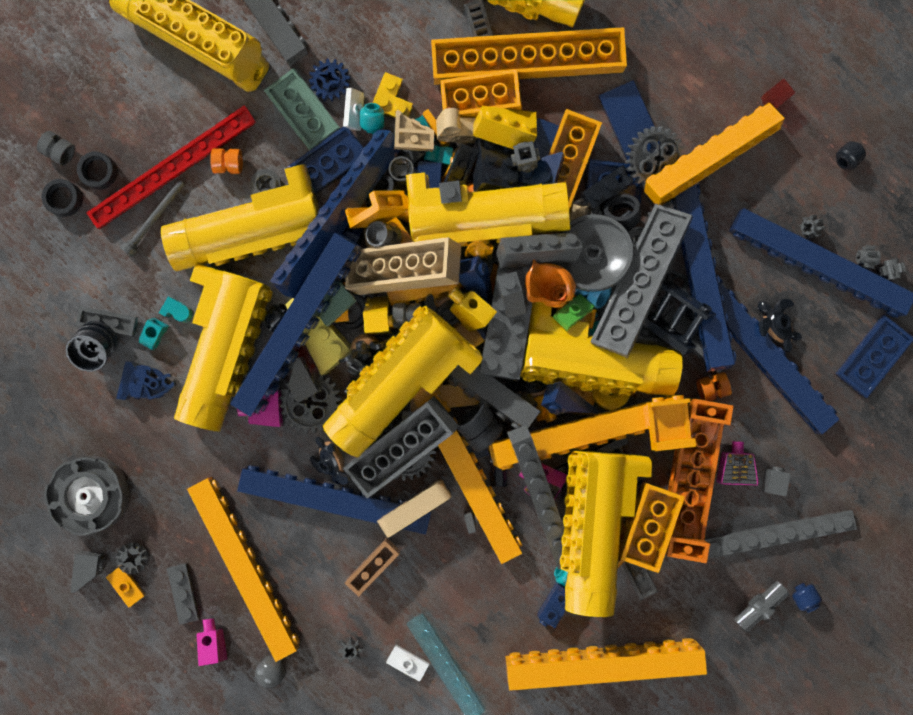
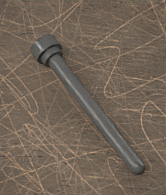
(131, 245)

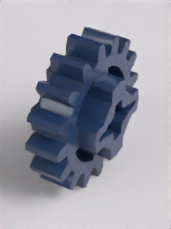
(337, 82)

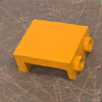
(385, 207)
(669, 423)

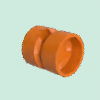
(226, 161)
(707, 388)

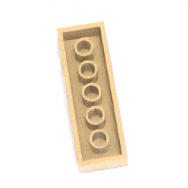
(405, 267)

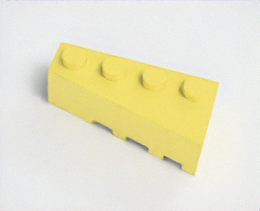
(326, 346)

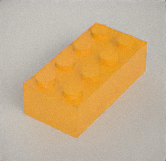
(488, 89)
(651, 527)

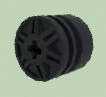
(91, 346)

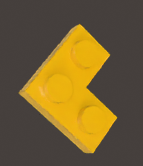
(387, 96)

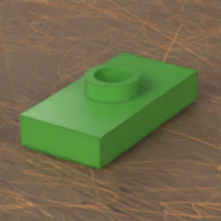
(573, 312)

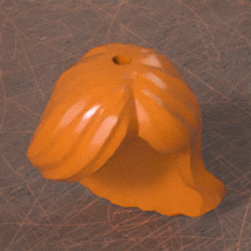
(547, 283)

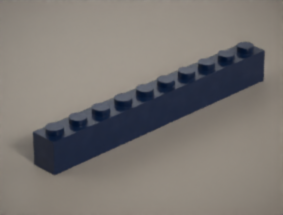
(332, 219)
(822, 263)
(704, 282)
(776, 366)
(321, 496)

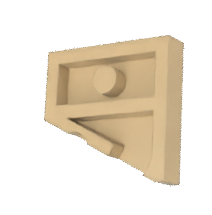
(412, 135)

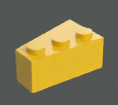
(505, 126)
(378, 316)

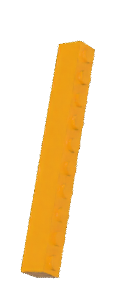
(475, 489)
(244, 569)

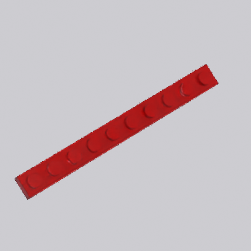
(171, 167)

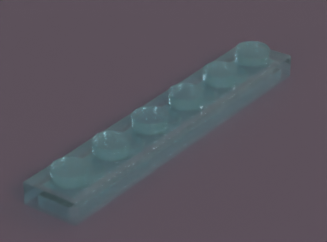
(445, 665)

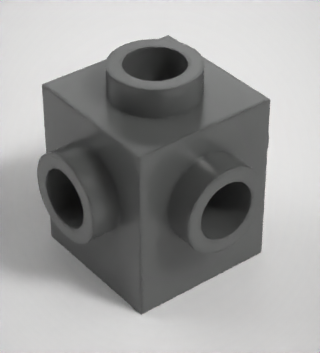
(522, 151)

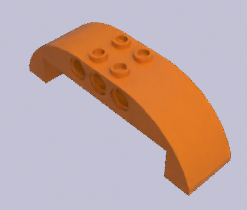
(694, 478)

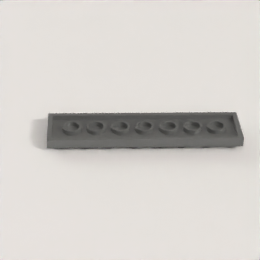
(642, 283)

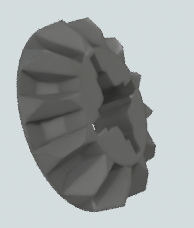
(264, 175)
(134, 549)

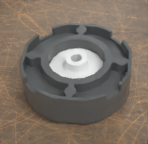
(87, 495)

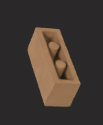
(372, 567)

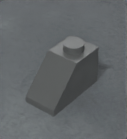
(511, 294)
(302, 382)
(86, 568)

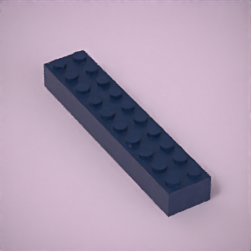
(296, 325)

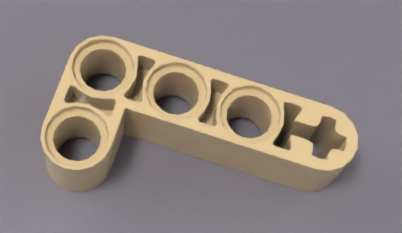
(454, 128)
(415, 508)

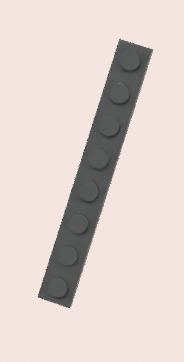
(781, 533)

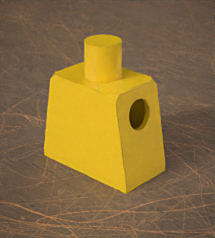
(471, 309)

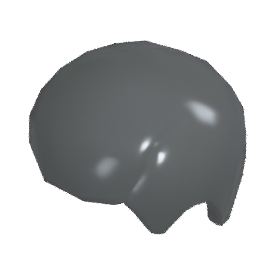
(270, 673)

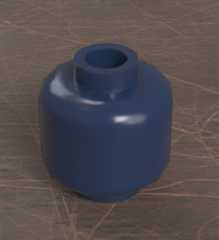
(806, 597)

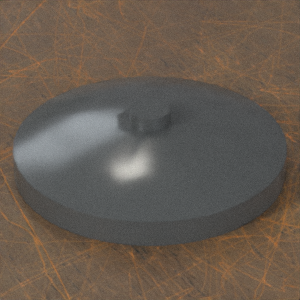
(604, 253)

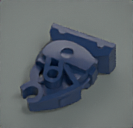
(141, 383)

